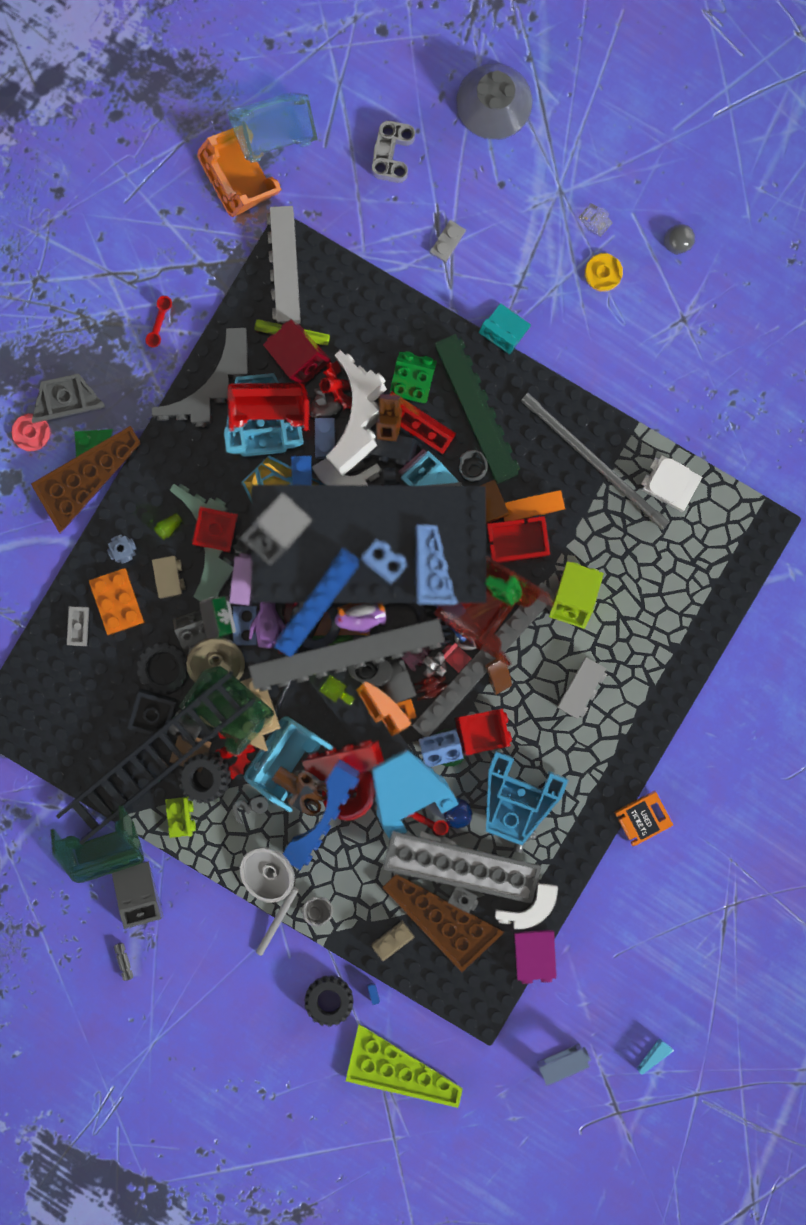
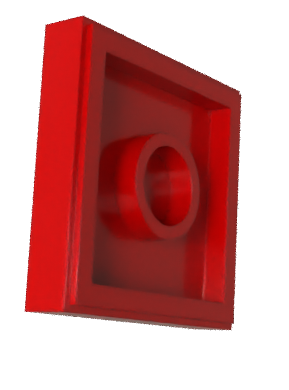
(215, 529)

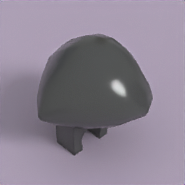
(324, 405)

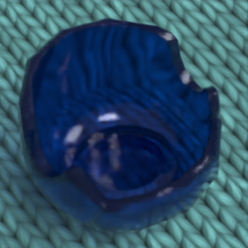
(460, 815)

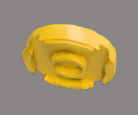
(603, 272)

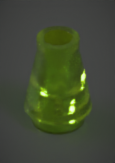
(167, 526)

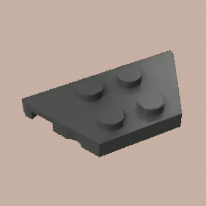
(64, 398)

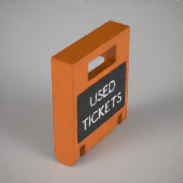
(640, 819)

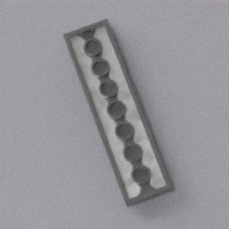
(461, 867)

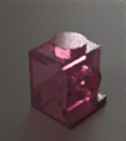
(416, 659)

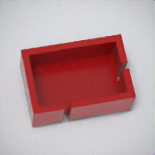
(518, 540)

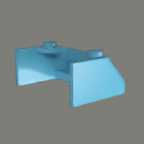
(284, 750)

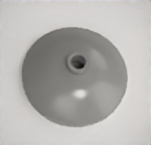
(261, 880)

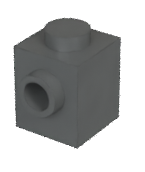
(463, 899)

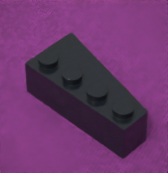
(398, 451)

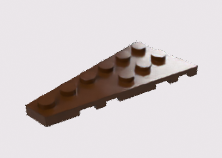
(75, 483)
(454, 931)

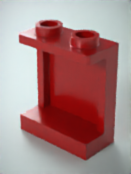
(483, 731)

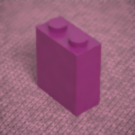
(535, 956)

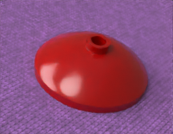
(363, 800)

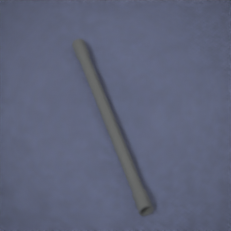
(654, 515)

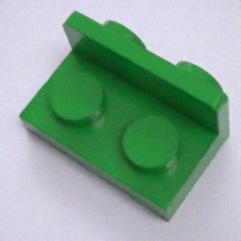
(506, 592)

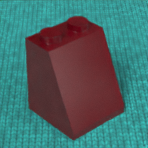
(296, 352)

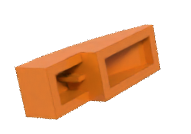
(535, 506)
(383, 708)

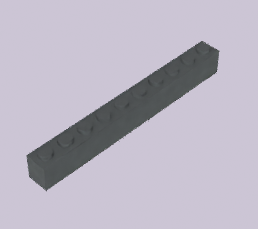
(346, 654)
(476, 667)

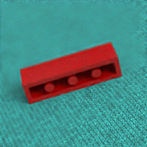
(424, 426)
(360, 757)

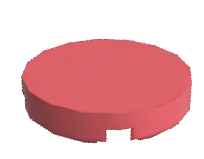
(29, 435)

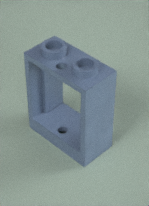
(564, 1064)

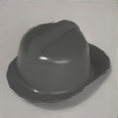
(374, 674)

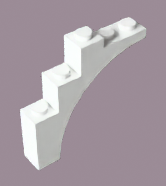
(357, 439)

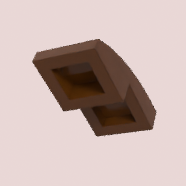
(498, 676)

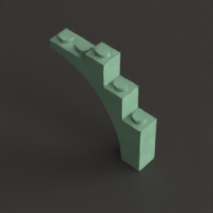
(216, 571)

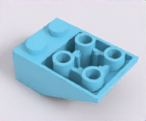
(428, 472)

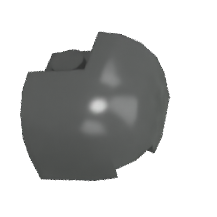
(399, 685)

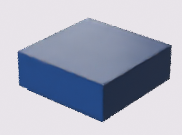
(373, 993)

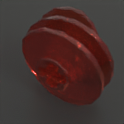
(431, 686)

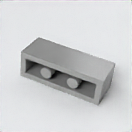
(582, 688)

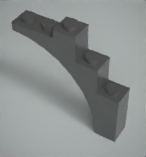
(198, 405)

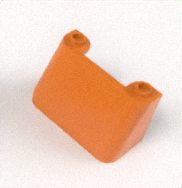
(234, 178)

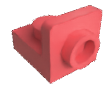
(456, 657)

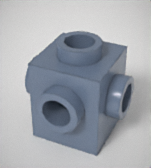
(126, 554)

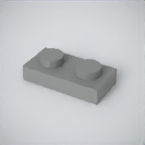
(448, 241)
(78, 626)

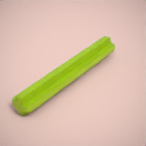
(272, 328)

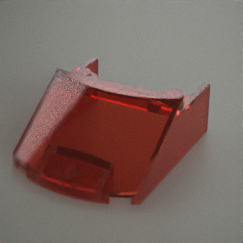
(480, 620)

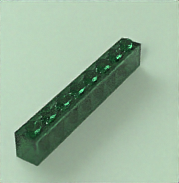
(476, 408)

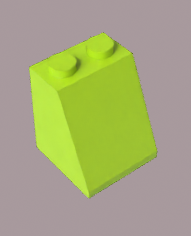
(576, 594)

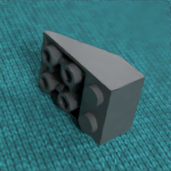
(137, 895)

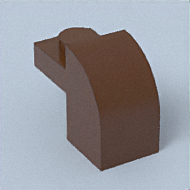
(390, 417)

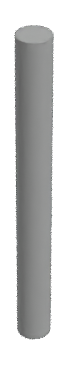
(276, 922)

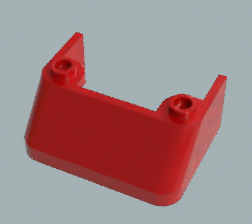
(267, 402)

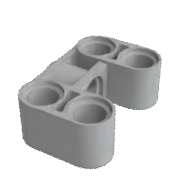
(385, 148)

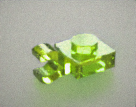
(335, 689)

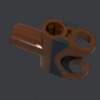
(302, 790)

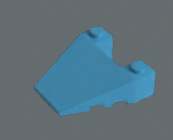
(406, 786)
(516, 806)

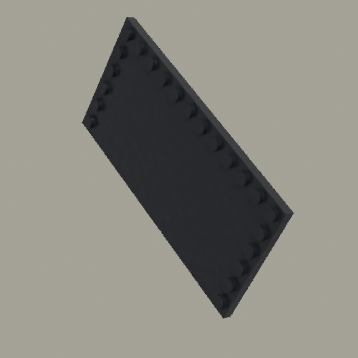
(356, 518)

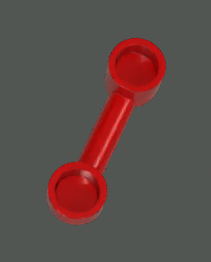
(164, 304)
(438, 828)

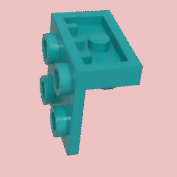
(504, 328)

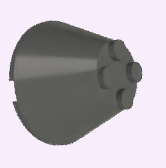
(494, 101)

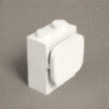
(671, 482)

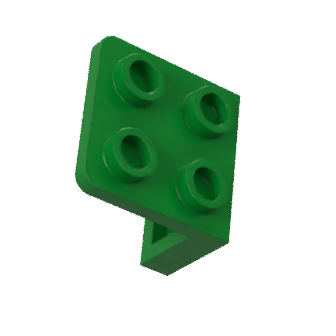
(413, 376)

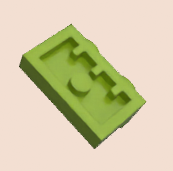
(179, 817)

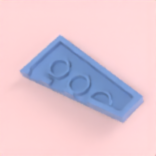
(432, 573)

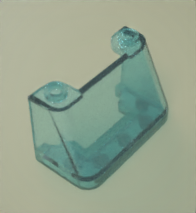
(273, 124)

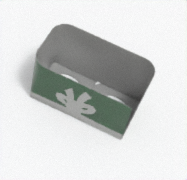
(217, 617)

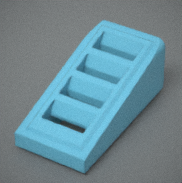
(655, 1055)

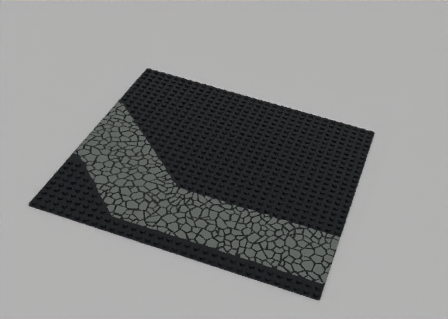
(656, 627)

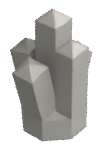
(435, 665)

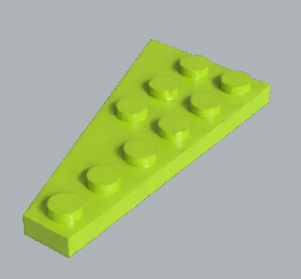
(390, 1069)

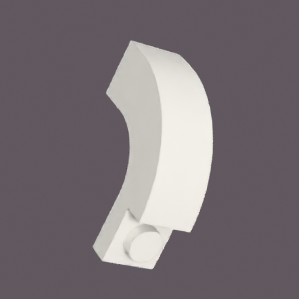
(330, 476)
(537, 912)

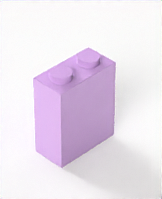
(241, 581)

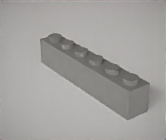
(284, 264)

